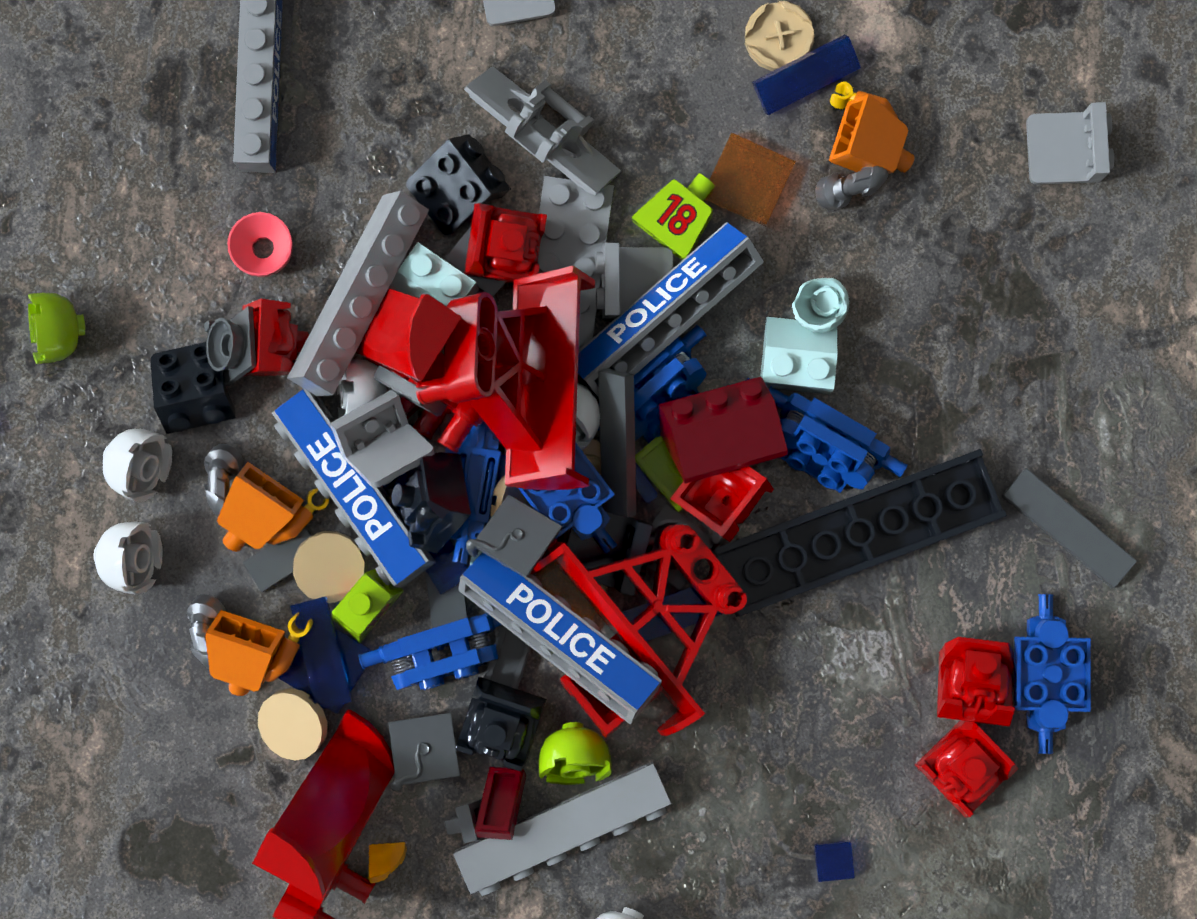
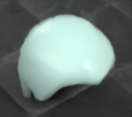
(821, 304)

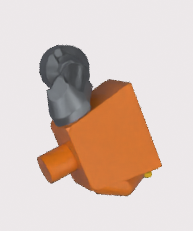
(867, 143)
(256, 505)
(240, 648)

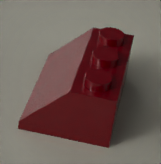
(722, 429)

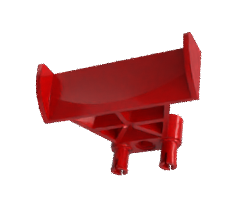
(408, 342)
(521, 374)
(718, 591)
(326, 821)

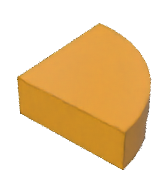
(385, 859)

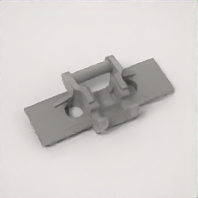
(590, 168)

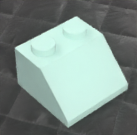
(431, 275)
(798, 357)

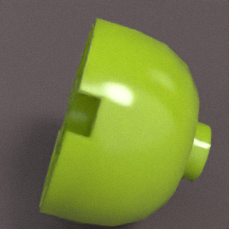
(53, 327)
(574, 754)

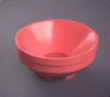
(249, 231)

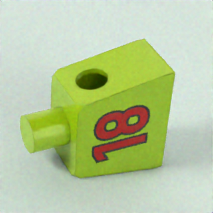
(677, 215)
(365, 605)

